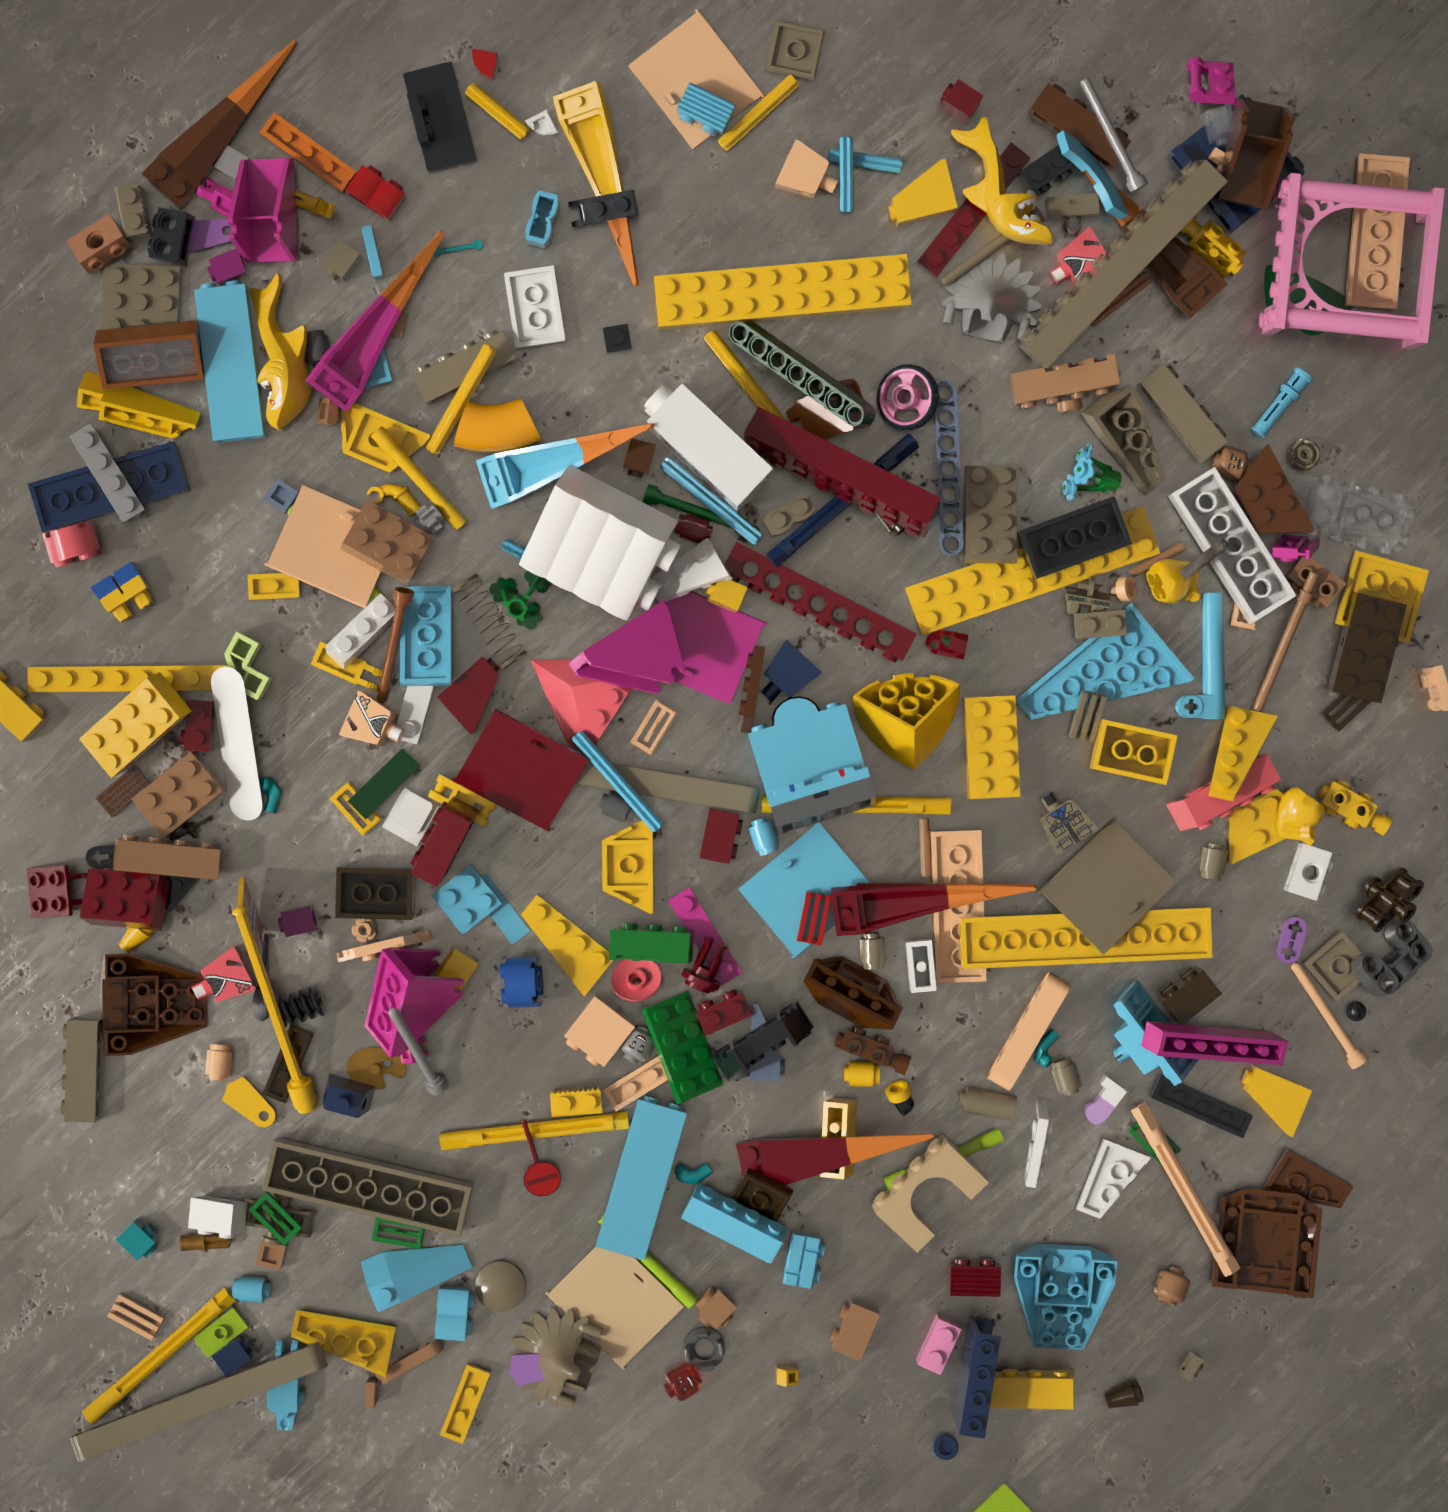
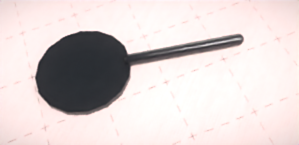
(258, 1003)

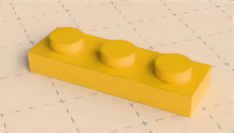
(465, 1403)

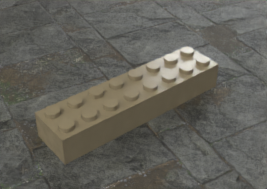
(367, 1186)

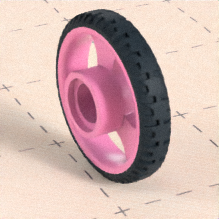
(926, 408)

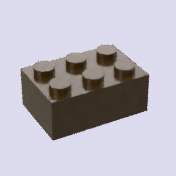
(375, 893)

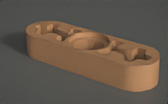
(411, 1360)

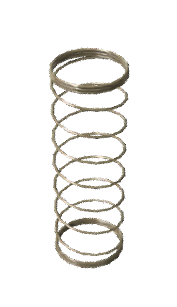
(467, 582)

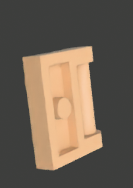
(1436, 682)

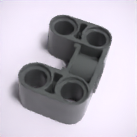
(1399, 966)

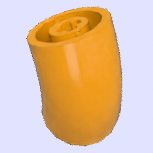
(496, 427)

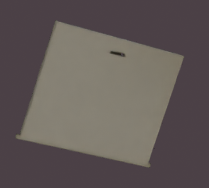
(1107, 883)

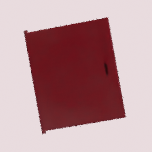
(520, 773)

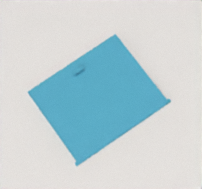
(780, 888)

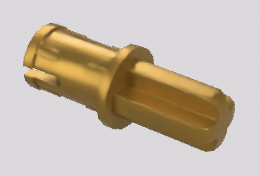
(203, 1242)

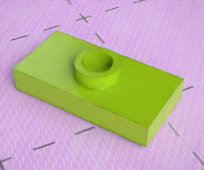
(221, 1331)

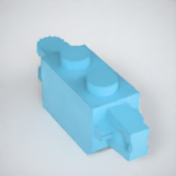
(286, 1398)

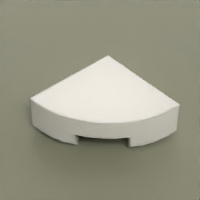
(542, 124)

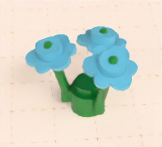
(1105, 477)

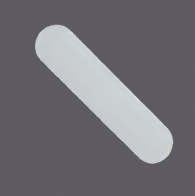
(236, 743)

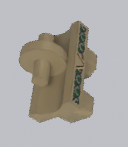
(1088, 594)

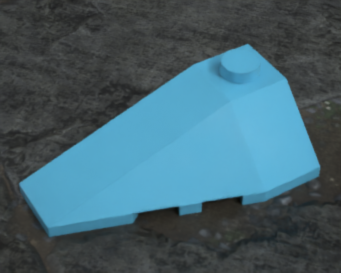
(406, 1273)

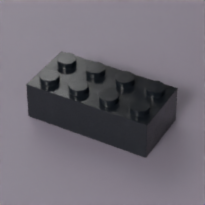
(1074, 538)

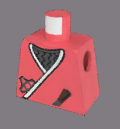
(1077, 256)
(224, 978)

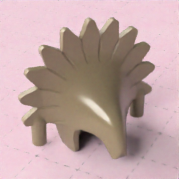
(564, 1355)

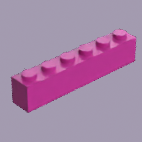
(1214, 1043)

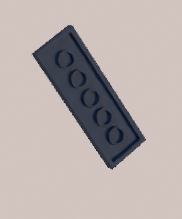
(78, 496)

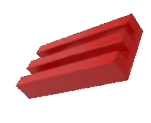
(809, 939)

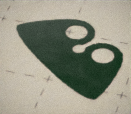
(1323, 291)

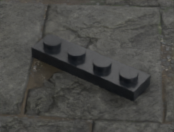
(1201, 1106)

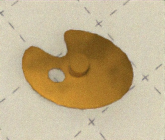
(368, 1067)

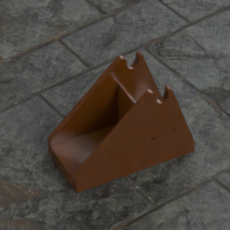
(1255, 152)

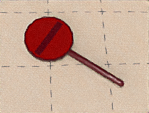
(542, 1176)

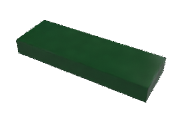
(383, 784)

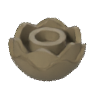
(1312, 454)

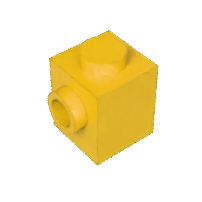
(726, 594)

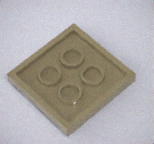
(140, 295)

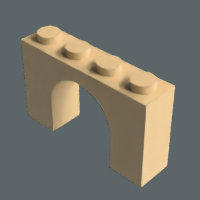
(939, 1160)

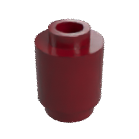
(693, 528)

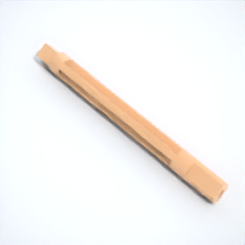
(1185, 1189)

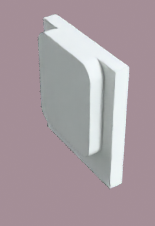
(410, 816)

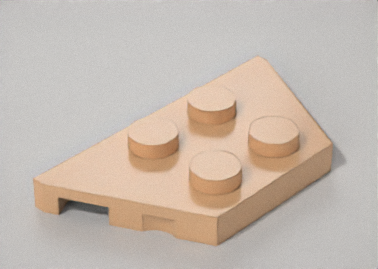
(373, 950)

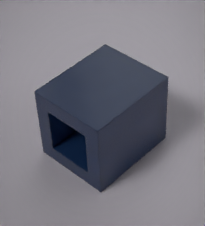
(233, 1354)

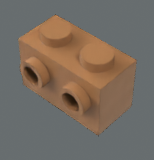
(1326, 587)

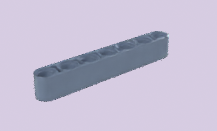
(942, 480)

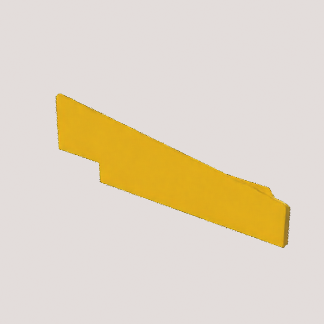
(135, 408)

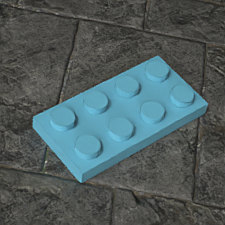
(427, 638)

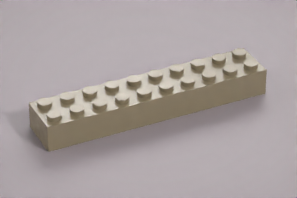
(1122, 263)

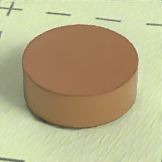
(1069, 405)

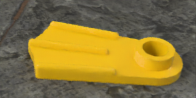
(248, 1102)

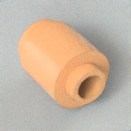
(218, 1062)

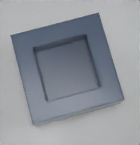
(281, 495)

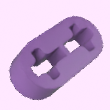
(1297, 941)

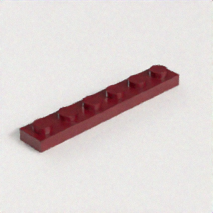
(967, 218)

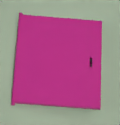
(712, 644)

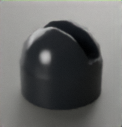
(1351, 1013)
(905, 1107)

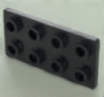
(439, 116)

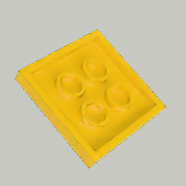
(1388, 581)

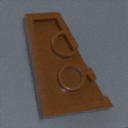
(751, 686)
(1309, 1180)

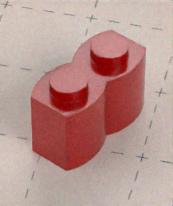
(376, 192)

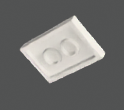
(534, 307)

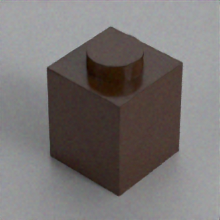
(639, 458)

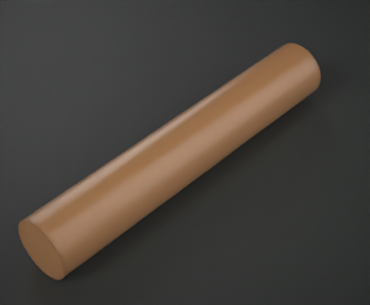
(1166, 554)
(925, 848)

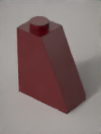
(471, 693)

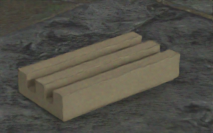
(1074, 733)

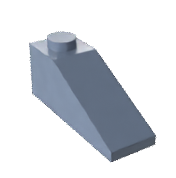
(771, 1065)

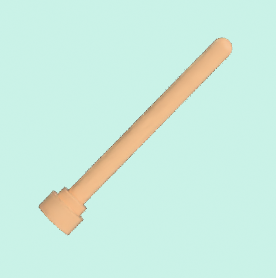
(1355, 1056)

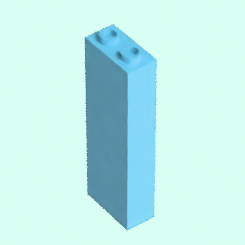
(230, 362)
(641, 1178)

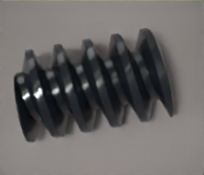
(301, 1006)

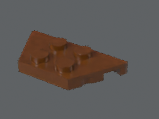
(1270, 498)

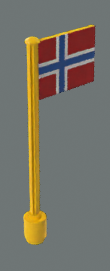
(300, 1086)

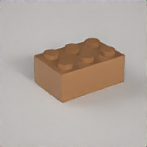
(386, 542)
(179, 794)

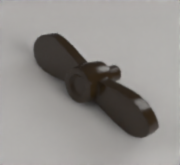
(190, 828)

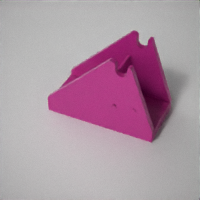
(264, 211)
(634, 654)
(405, 984)

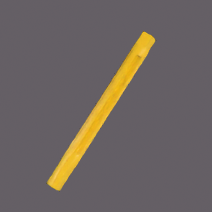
(908, 805)
(538, 1130)
(158, 1356)

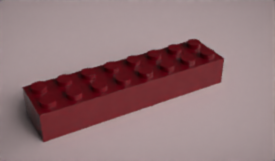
(842, 473)

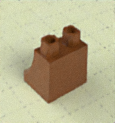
(820, 420)

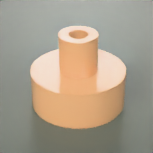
(1125, 589)

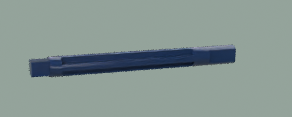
(834, 507)

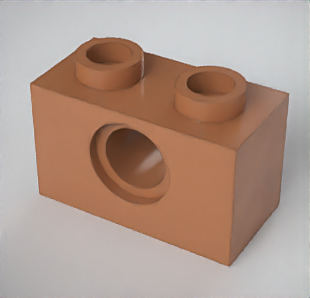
(103, 232)

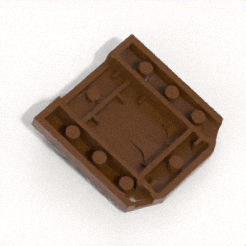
(1272, 1241)

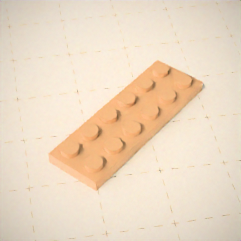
(1376, 237)
(955, 860)

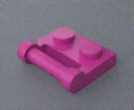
(1219, 78)

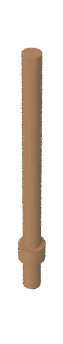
(1304, 597)

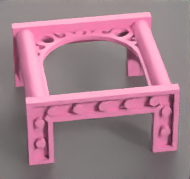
(1284, 314)

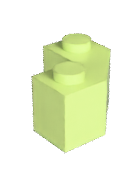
(240, 657)

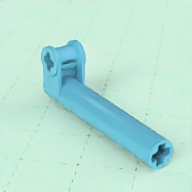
(1212, 701)

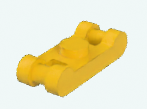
(464, 795)

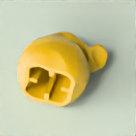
(1168, 583)
(1298, 815)

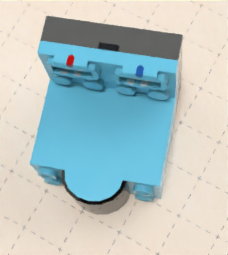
(810, 764)

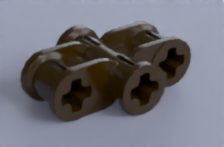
(1389, 900)

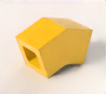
(787, 1375)

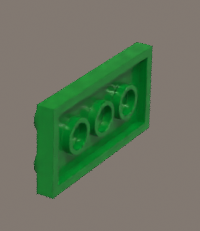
(682, 1047)

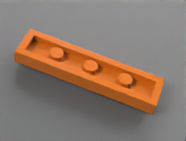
(308, 152)

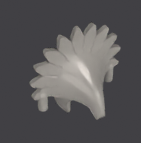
(993, 299)

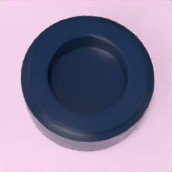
(945, 1446)

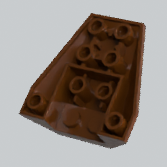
(146, 1004)

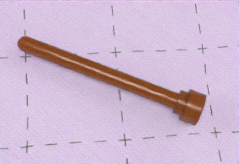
(402, 598)

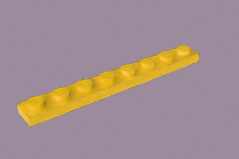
(117, 678)

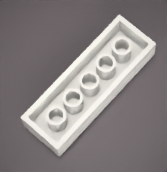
(1246, 564)

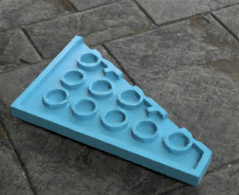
(1108, 666)

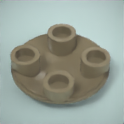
(500, 1286)

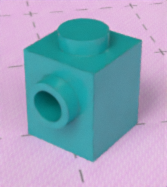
(139, 1239)

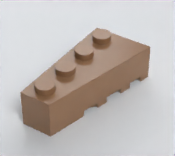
(166, 858)

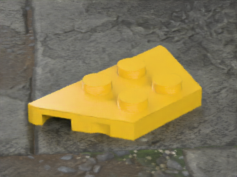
(361, 423)
(1253, 826)
(629, 866)

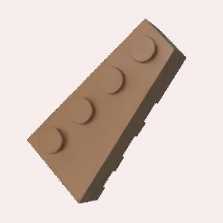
(1065, 381)

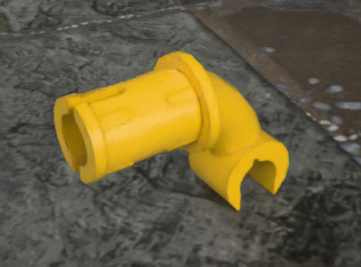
(314, 205)
(399, 493)

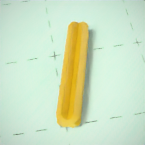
(497, 111)

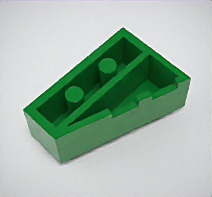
(651, 943)

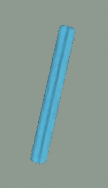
(711, 500)
(617, 781)

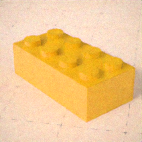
(135, 724)
(991, 747)

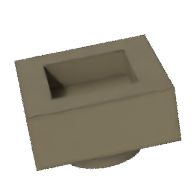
(1192, 1366)

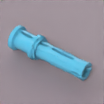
(1289, 393)

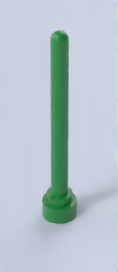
(654, 496)

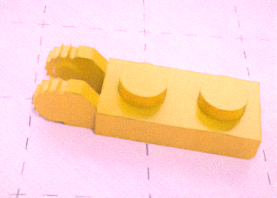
(351, 673)

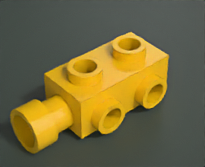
(1215, 246)
(1349, 806)

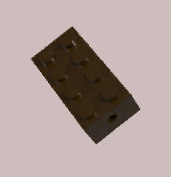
(1367, 647)

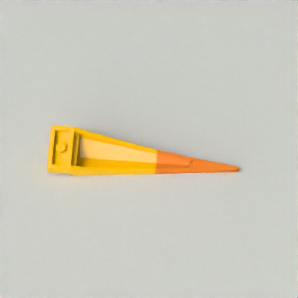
(591, 134)

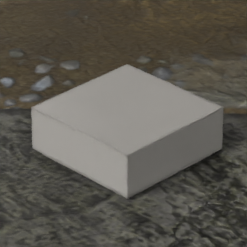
(229, 161)

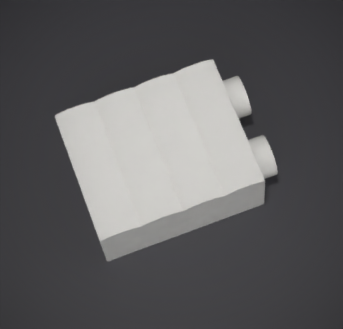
(601, 544)

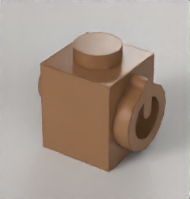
(715, 1308)

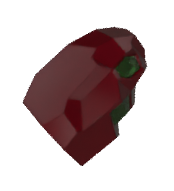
(947, 643)

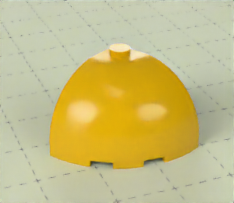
(907, 714)

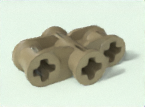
(297, 1212)

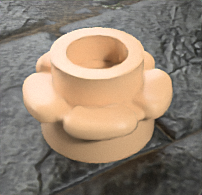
(362, 936)

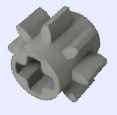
(429, 519)

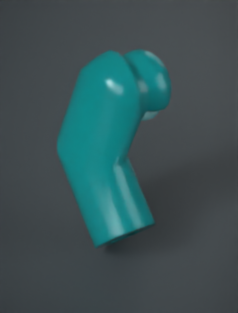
(272, 792)
(1043, 1046)
(692, 1176)

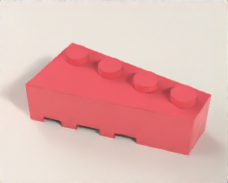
(1200, 808)

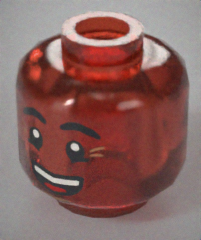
(682, 1382)

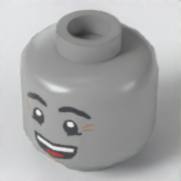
(637, 1045)

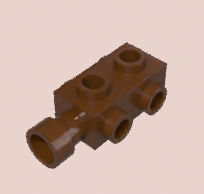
(867, 1046)

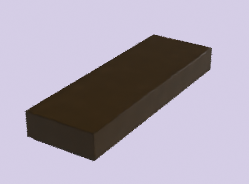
(279, 1077)

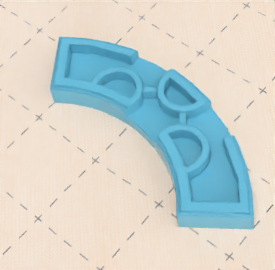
(1085, 161)

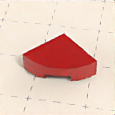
(485, 62)

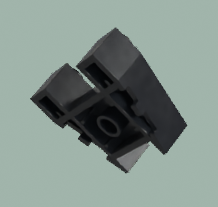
(788, 1023)

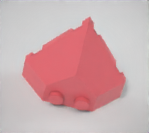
(578, 701)

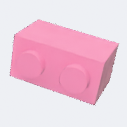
(938, 1344)

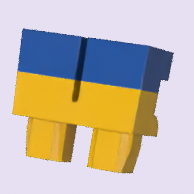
(132, 585)

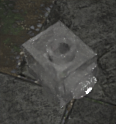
(1217, 124)

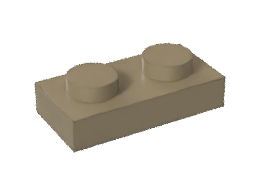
(1100, 624)

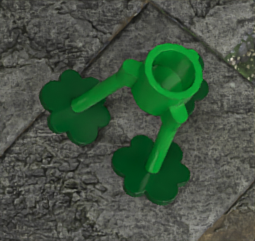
(517, 604)

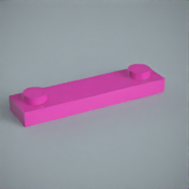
(696, 920)

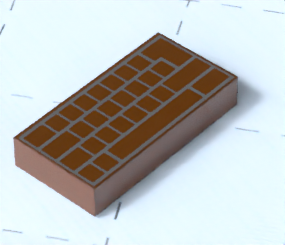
(122, 791)

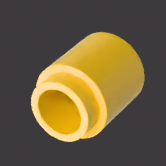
(862, 1074)

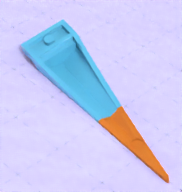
(522, 471)

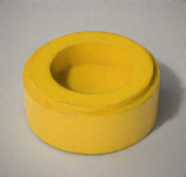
(898, 1091)

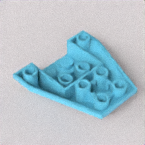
(1063, 1292)

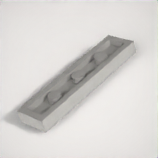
(107, 473)

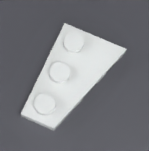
(691, 571)
(1039, 1148)

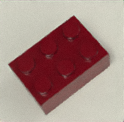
(443, 841)
(124, 899)

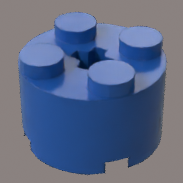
(522, 982)

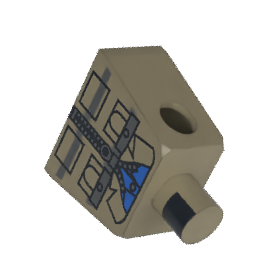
(1064, 823)

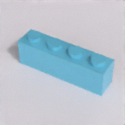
(734, 1223)

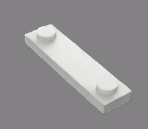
(414, 712)

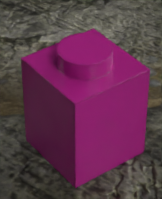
(227, 267)
(298, 921)

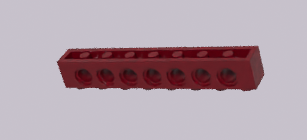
(901, 636)

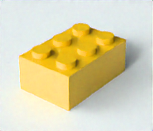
(1133, 752)

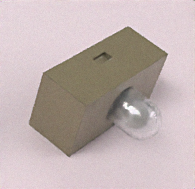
(1072, 209)

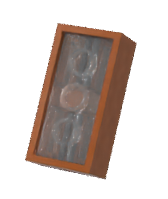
(149, 354)

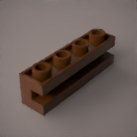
(1071, 115)

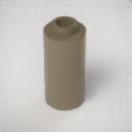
(988, 1103)

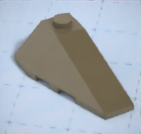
(1124, 430)

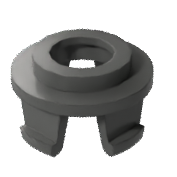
(704, 1363)

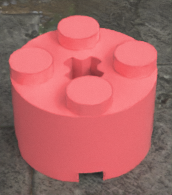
(71, 542)

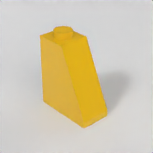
(925, 197)
(1277, 1096)

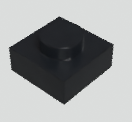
(617, 338)

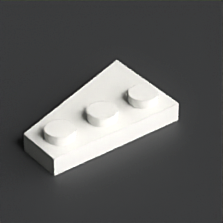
(1110, 1174)

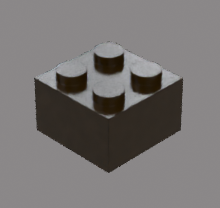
(1188, 994)

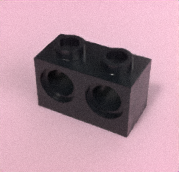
(178, 236)

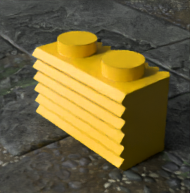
(576, 1101)

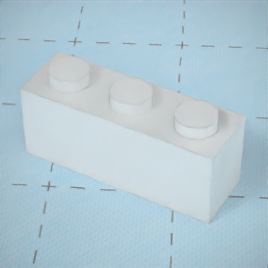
(361, 631)

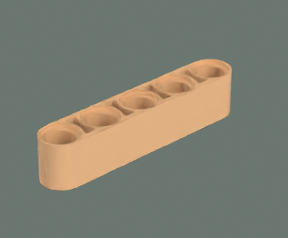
(1028, 1031)

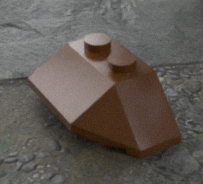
(853, 993)

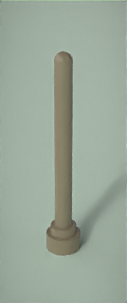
(981, 254)

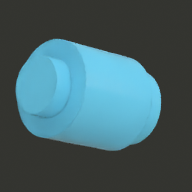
(764, 836)
(251, 1289)

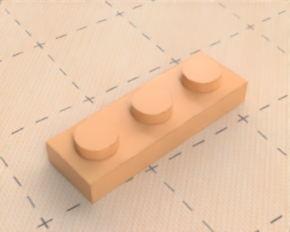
(636, 1083)

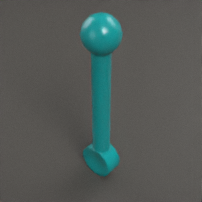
(477, 245)

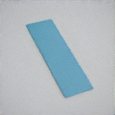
(506, 917)

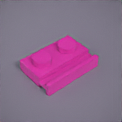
(1292, 547)

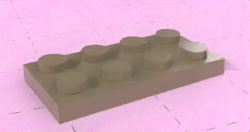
(990, 514)

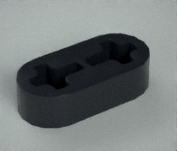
(103, 850)

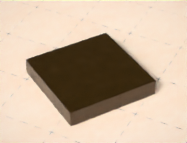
(762, 1194)

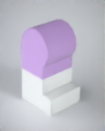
(1105, 1102)

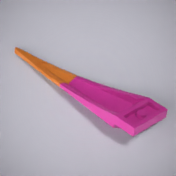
(352, 357)

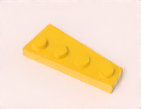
(1239, 746)
(572, 948)

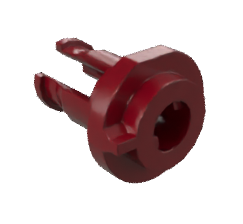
(701, 976)

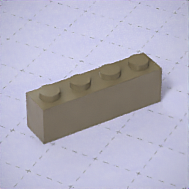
(449, 373)
(1182, 412)
(82, 1070)

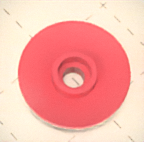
(629, 972)

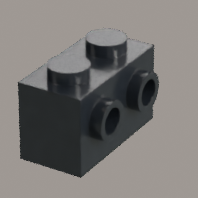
(1046, 170)

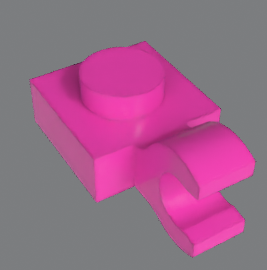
(218, 195)

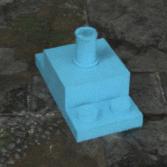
(1137, 1009)

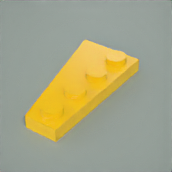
(351, 1340)

